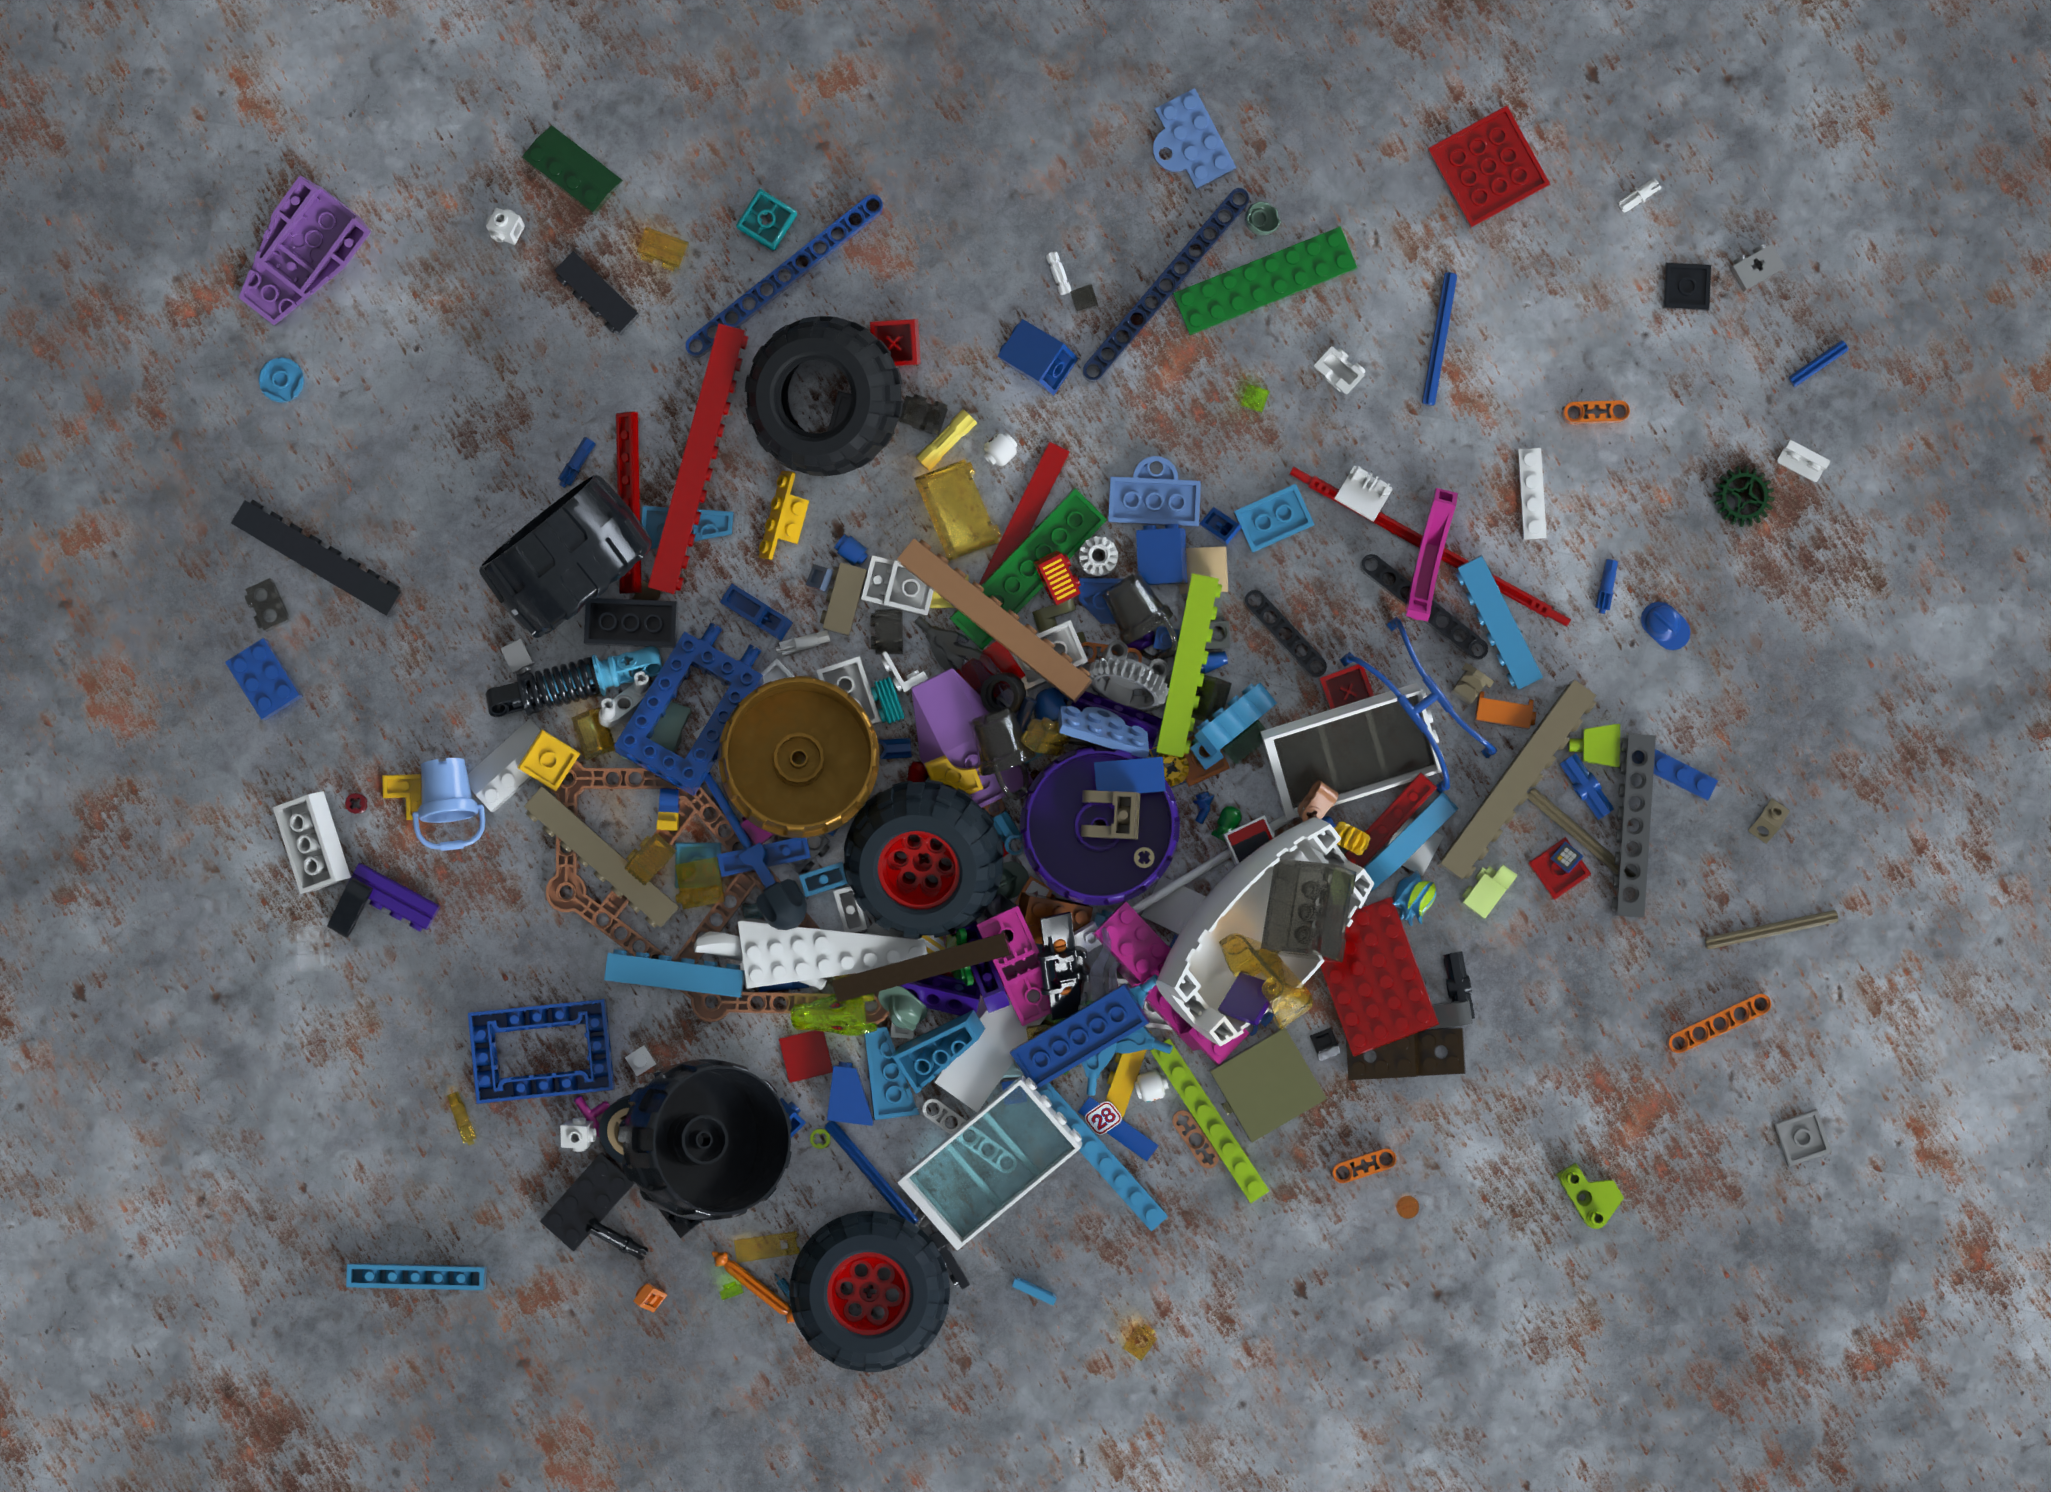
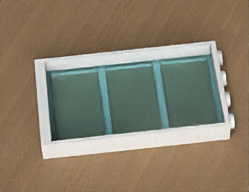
(990, 1162)

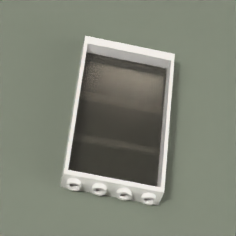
(1351, 749)

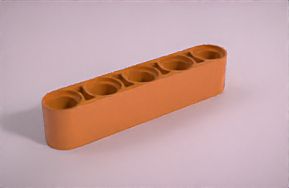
(1727, 1015)

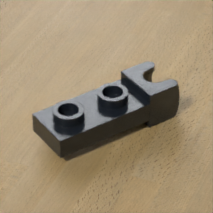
(957, 1277)

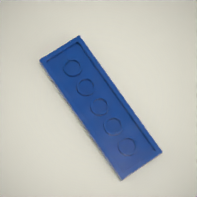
(1080, 1036)

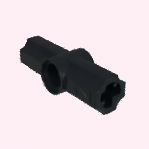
(1457, 980)

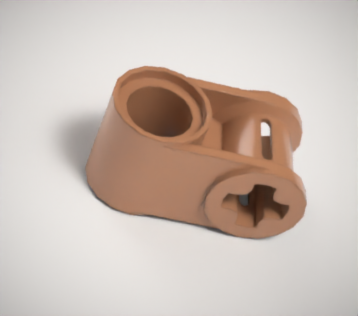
(1318, 801)

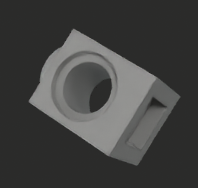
(517, 657)

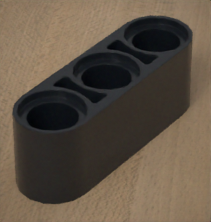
(349, 907)

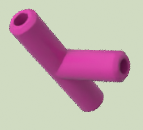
(591, 1115)

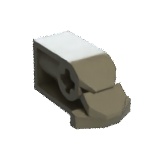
(1470, 684)

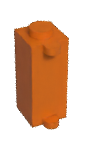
(1505, 712)

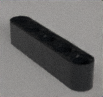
(1282, 622)

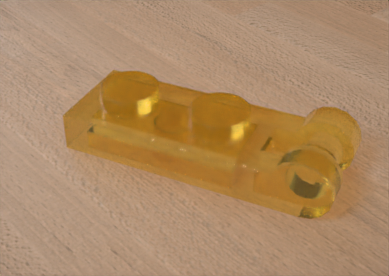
(765, 1246)

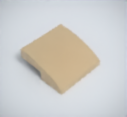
(1206, 562)

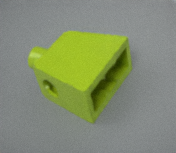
(1598, 745)

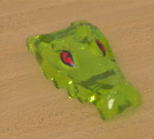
(829, 1016)

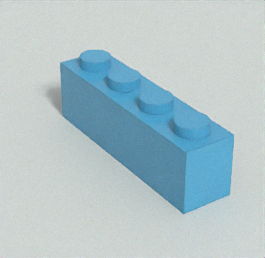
(935, 1050)

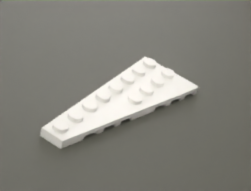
(811, 953)

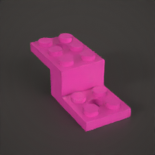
(1021, 969)

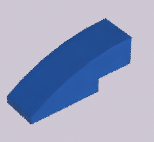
(756, 612)

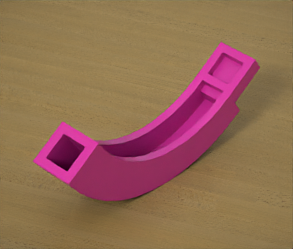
(1430, 554)

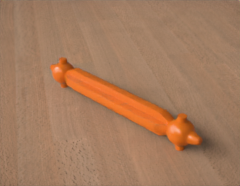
(753, 1285)

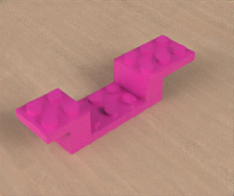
(1142, 956)

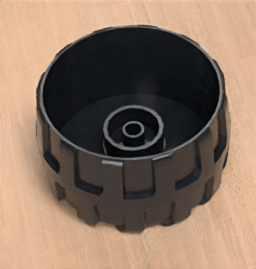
(566, 556)
(741, 1147)

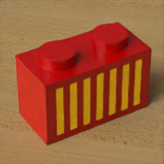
(1057, 577)

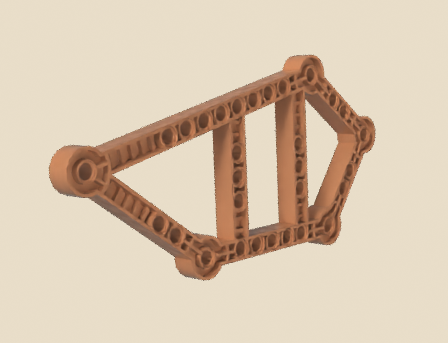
(614, 905)

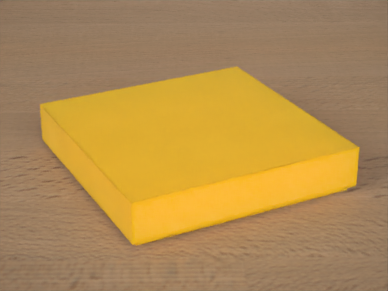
(548, 760)

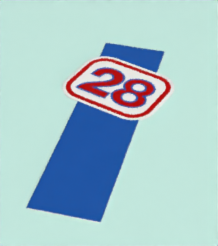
(1106, 1119)

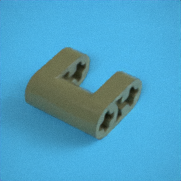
(1046, 616)

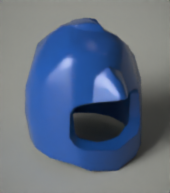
(1049, 703)

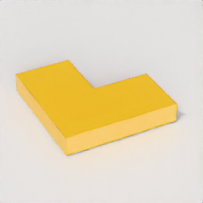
(404, 787)

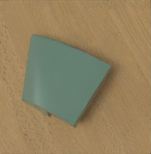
(669, 729)

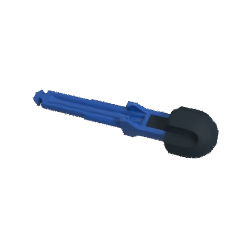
(781, 902)

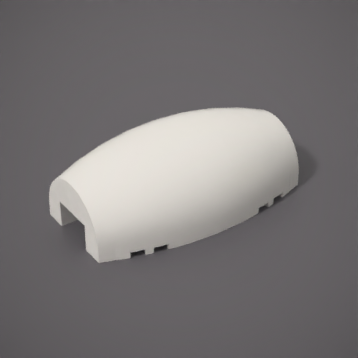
(1196, 971)

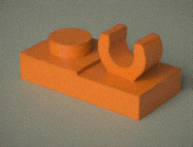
(649, 1297)

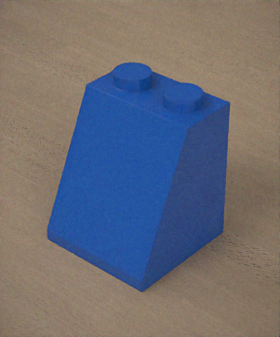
(1038, 356)
(847, 1097)

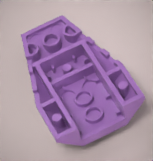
(301, 250)

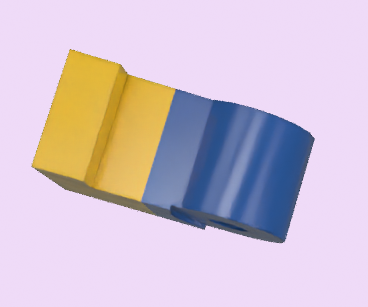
(668, 809)

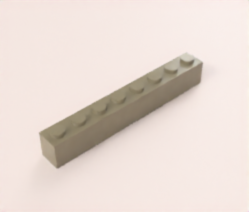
(600, 856)

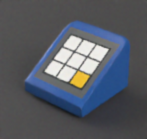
(1566, 857)

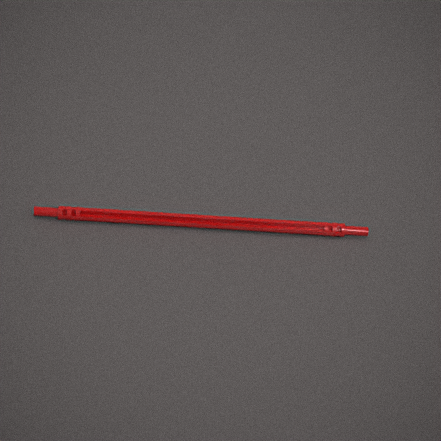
(1448, 556)

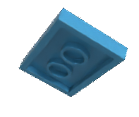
(1274, 518)

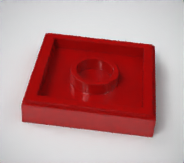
(1552, 876)
(806, 1055)

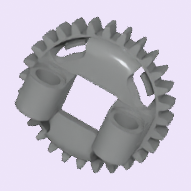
(1128, 676)

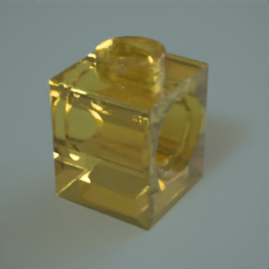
(1132, 1348)

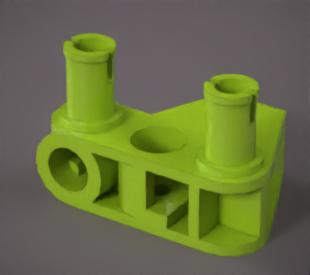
(1600, 1196)

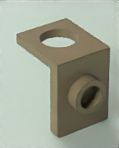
(1771, 818)

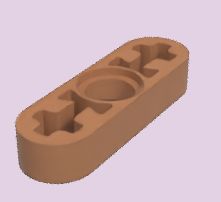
(1200, 1156)

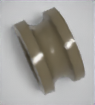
(1151, 857)

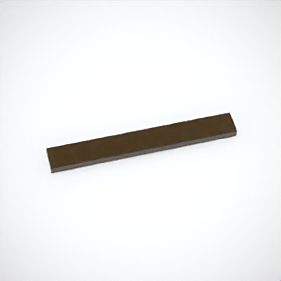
(921, 967)

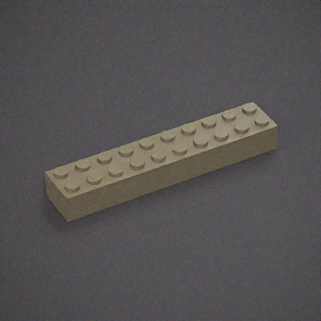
(1517, 779)

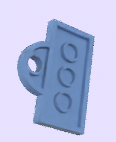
(1191, 140)
(1154, 497)
(1104, 729)

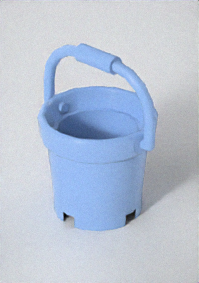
(446, 798)

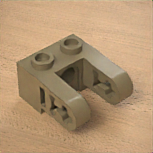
(1125, 814)

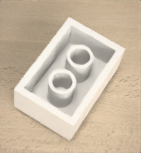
(853, 679)

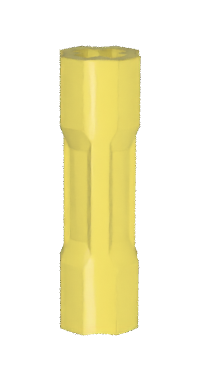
(958, 427)

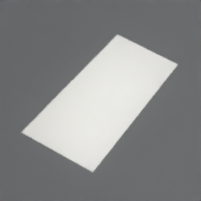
(984, 1064)

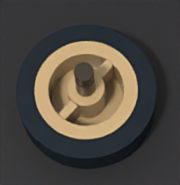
(609, 1127)

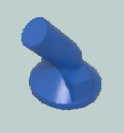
(1203, 801)

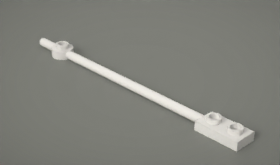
(1084, 937)

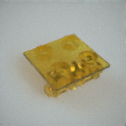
(699, 883)

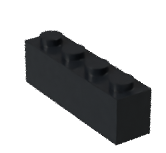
(597, 293)

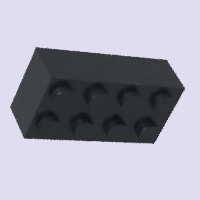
(631, 623)
(588, 1198)

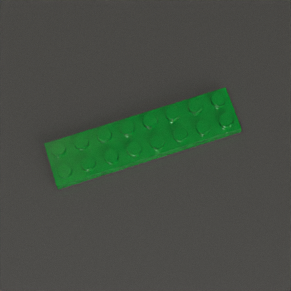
(1265, 281)
(1016, 577)

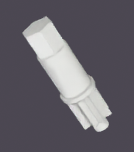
(801, 643)

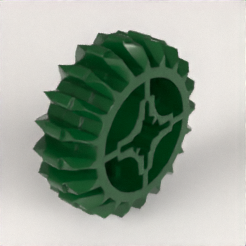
(1753, 500)

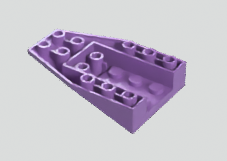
(942, 716)

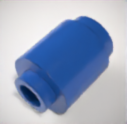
(851, 550)

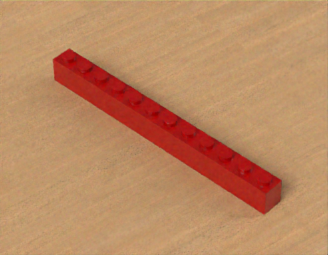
(697, 458)

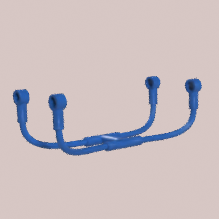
(1413, 711)

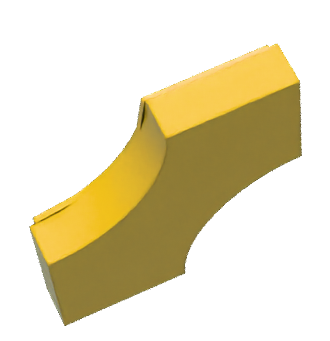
(963, 778)

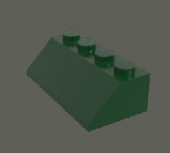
(572, 169)

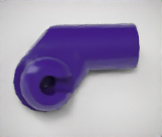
(1142, 643)

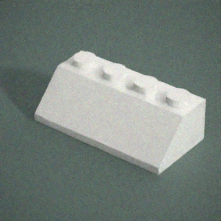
(498, 773)

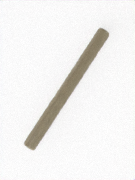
(1575, 831)
(1771, 929)

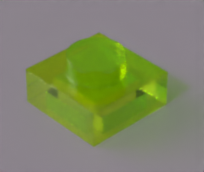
(1255, 398)
(731, 1289)

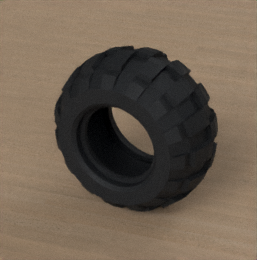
(873, 386)

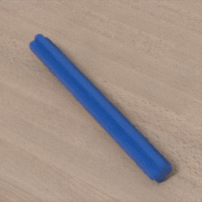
(1439, 338)
(870, 1172)

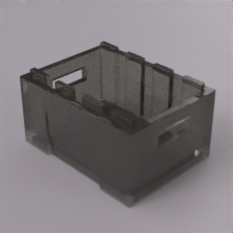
(1293, 910)

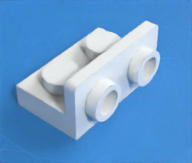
(1803, 461)

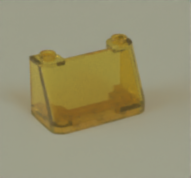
(957, 510)
(1282, 988)

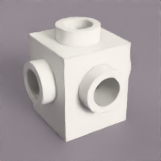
(505, 226)
(577, 1134)

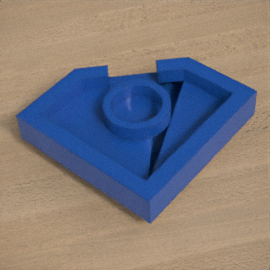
(1093, 601)

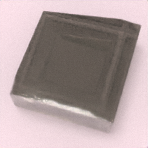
(1084, 298)

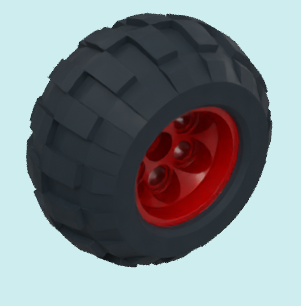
(918, 904)
(862, 1340)

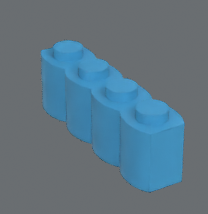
(1235, 719)

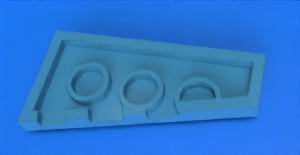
(711, 524)
(888, 1085)

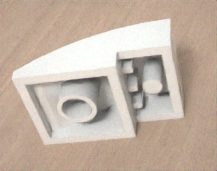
(895, 587)
(1065, 641)

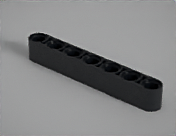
(1436, 610)

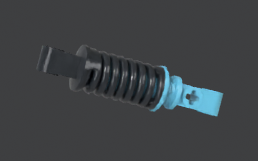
(571, 683)

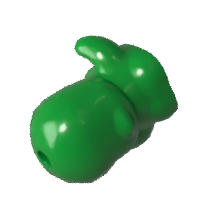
(1228, 820)

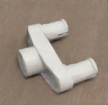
(610, 711)

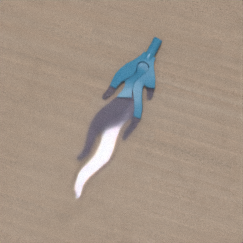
(1095, 1064)

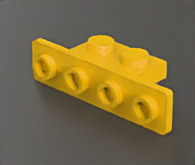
(785, 516)
(1123, 1079)

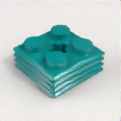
(764, 205)
(886, 694)

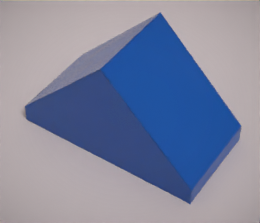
(1220, 526)

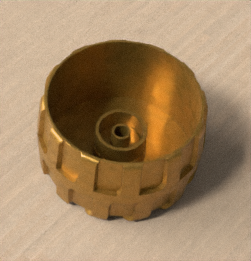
(807, 719)

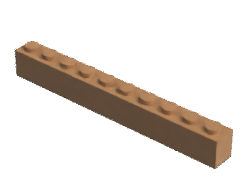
(994, 620)

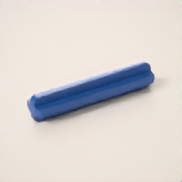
(1818, 363)

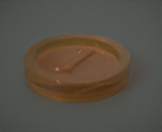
(1407, 1207)

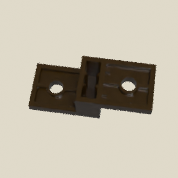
(1412, 1056)

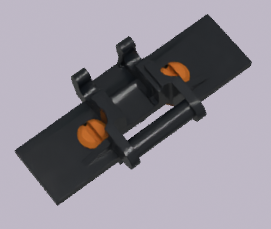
(1068, 965)

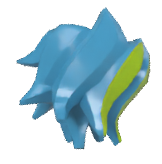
(1414, 897)

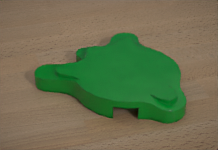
(957, 939)

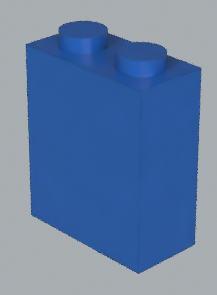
(1162, 554)

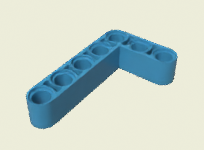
(1410, 839)

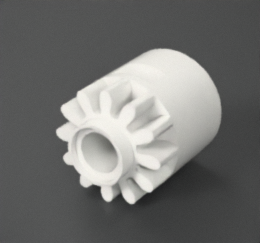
(1094, 568)

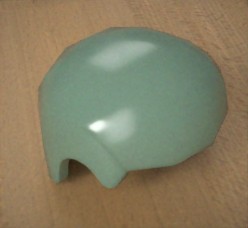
(1262, 218)

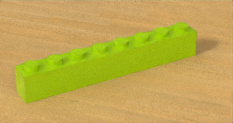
(1187, 665)
(1211, 1123)

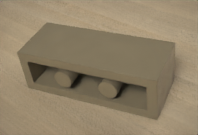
(843, 598)

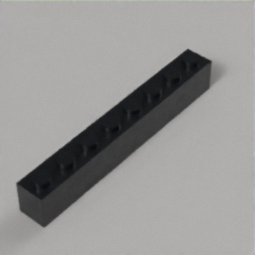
(317, 558)

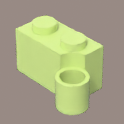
(1488, 889)

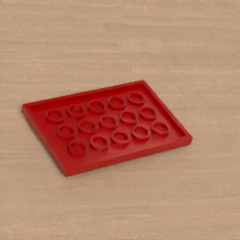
(1378, 982)

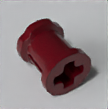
(349, 804)

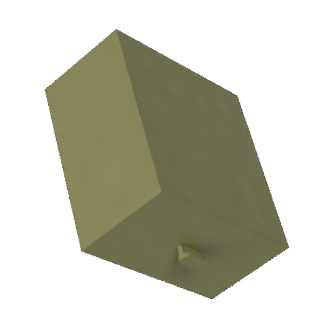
(1267, 1084)

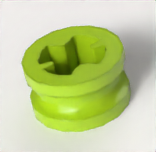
(820, 1131)

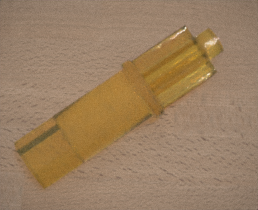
(461, 1117)

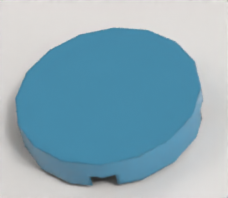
(281, 380)

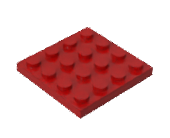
(1488, 166)

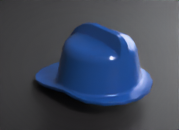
(1665, 625)

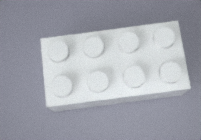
(311, 842)

